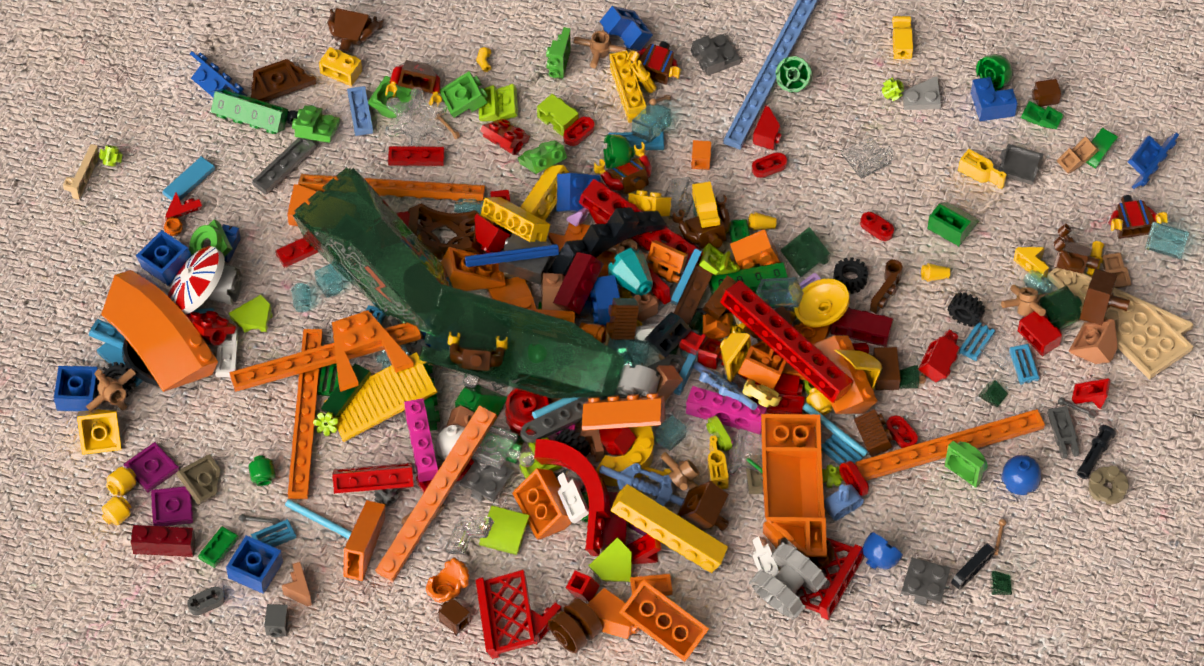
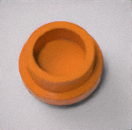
(173, 226)

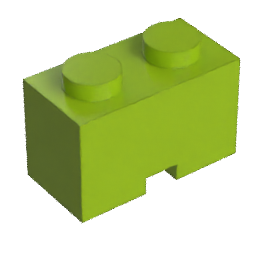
(556, 112)

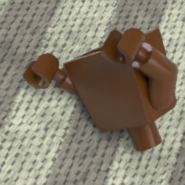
(351, 27)
(701, 236)
(1072, 255)

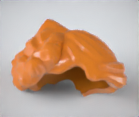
(448, 582)

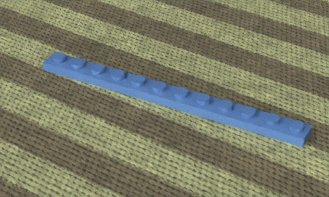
(766, 78)

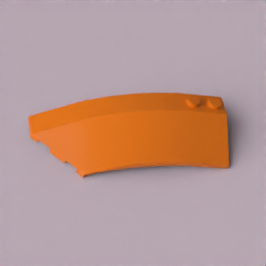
(157, 331)
(794, 480)

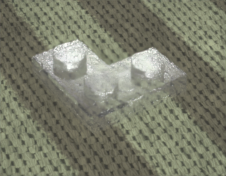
(465, 530)

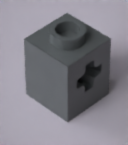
(276, 620)

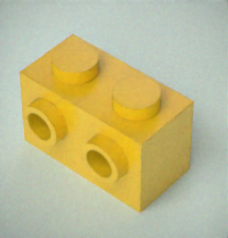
(340, 66)
(651, 202)

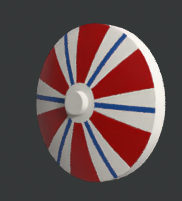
(197, 279)

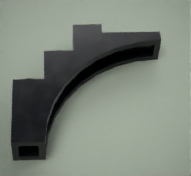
(600, 237)

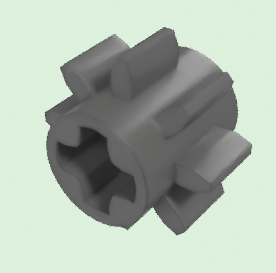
(386, 496)

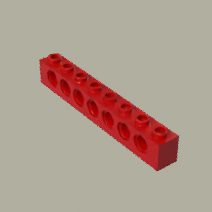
(604, 209)
(786, 341)

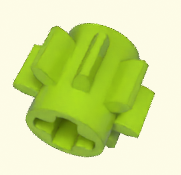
(892, 89)
(110, 155)

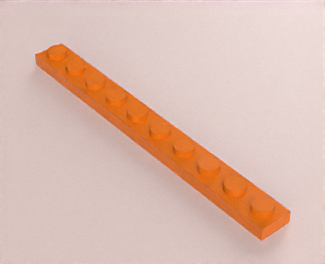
(405, 188)
(311, 360)
(303, 426)
(937, 448)
(436, 493)

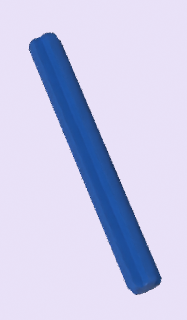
(511, 255)

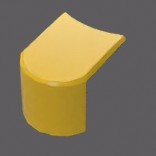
(864, 361)

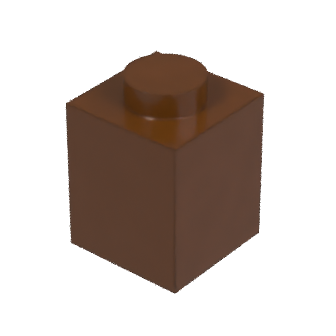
(1046, 92)
(454, 616)

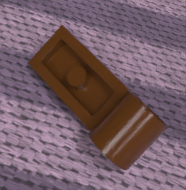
(889, 286)

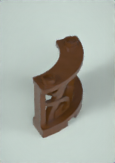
(433, 220)

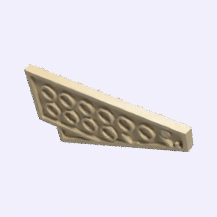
(1143, 333)

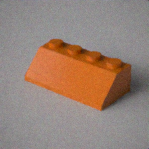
(860, 395)
(623, 412)
(664, 620)

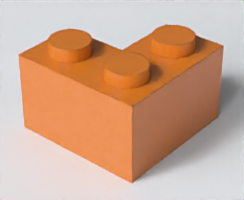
(755, 250)
(762, 367)

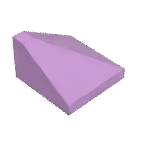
(578, 217)

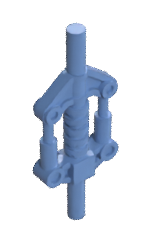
(725, 387)
(663, 492)

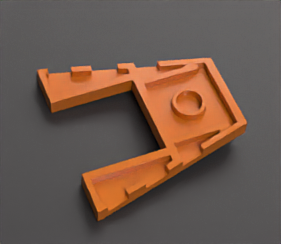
(360, 333)

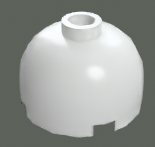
(447, 438)

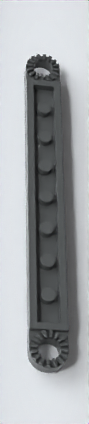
(572, 412)

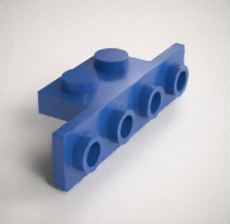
(211, 79)
(1147, 157)

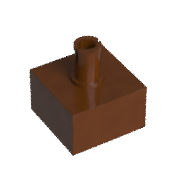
(1101, 297)
(703, 506)

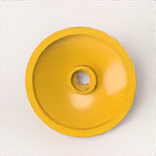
(822, 303)

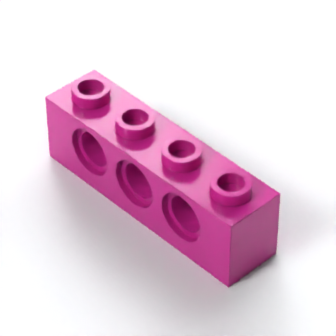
(730, 411)
(420, 439)

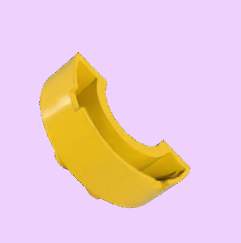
(641, 453)

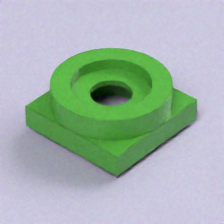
(379, 99)
(216, 235)
(966, 462)

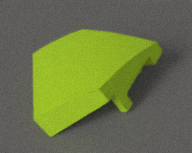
(717, 262)
(253, 314)
(613, 563)

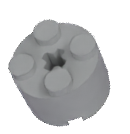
(228, 286)
(637, 380)

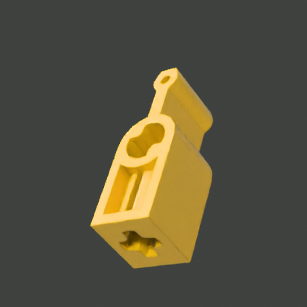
(902, 37)
(981, 169)
(705, 204)
(717, 465)

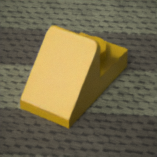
(1031, 258)

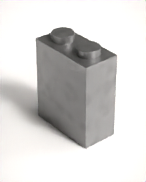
(529, 268)

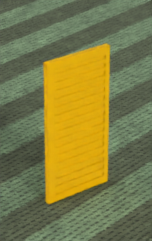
(384, 397)

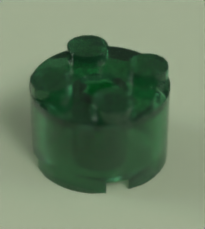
(1061, 307)

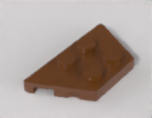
(279, 80)

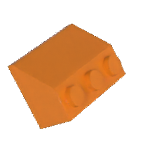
(540, 500)

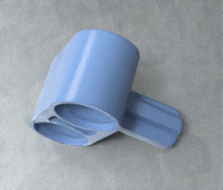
(843, 502)

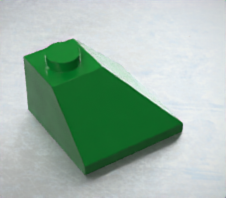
(479, 396)

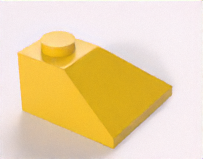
(733, 352)
(98, 431)

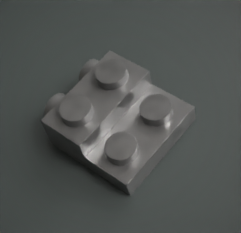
(714, 54)

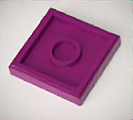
(152, 467)
(171, 506)

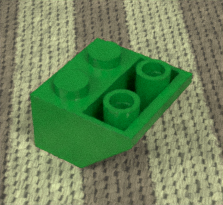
(951, 223)

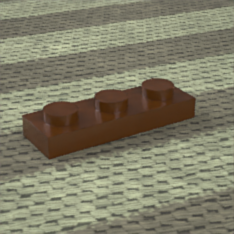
(693, 293)

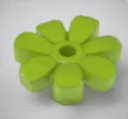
(326, 423)
(831, 476)

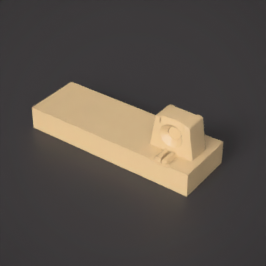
(78, 184)

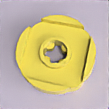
(764, 394)

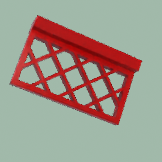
(372, 478)
(840, 579)
(490, 620)

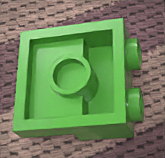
(559, 54)
(464, 94)
(315, 126)
(543, 156)

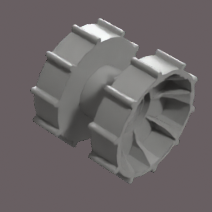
(794, 572)

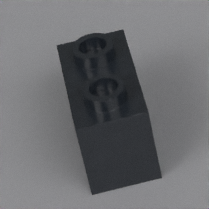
(668, 334)

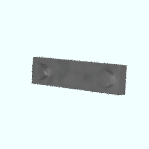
(283, 165)

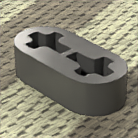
(206, 601)

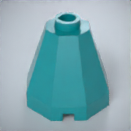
(632, 271)

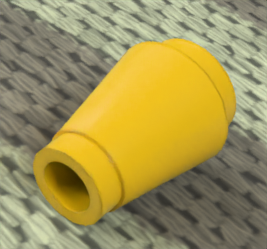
(760, 221)
(934, 272)

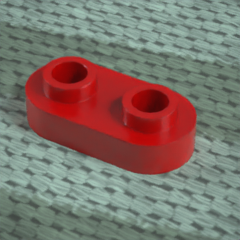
(577, 132)
(767, 165)
(876, 225)
(903, 432)
(851, 475)

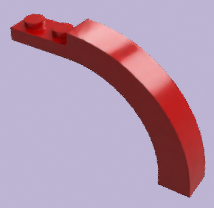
(562, 455)

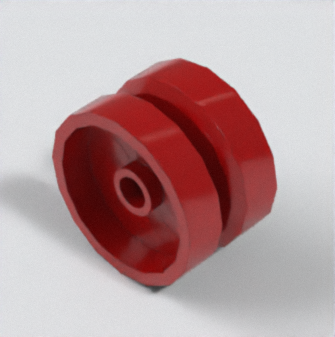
(520, 408)

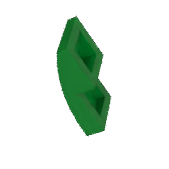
(1042, 117)
(1103, 141)

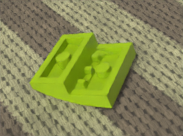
(501, 103)
(506, 530)

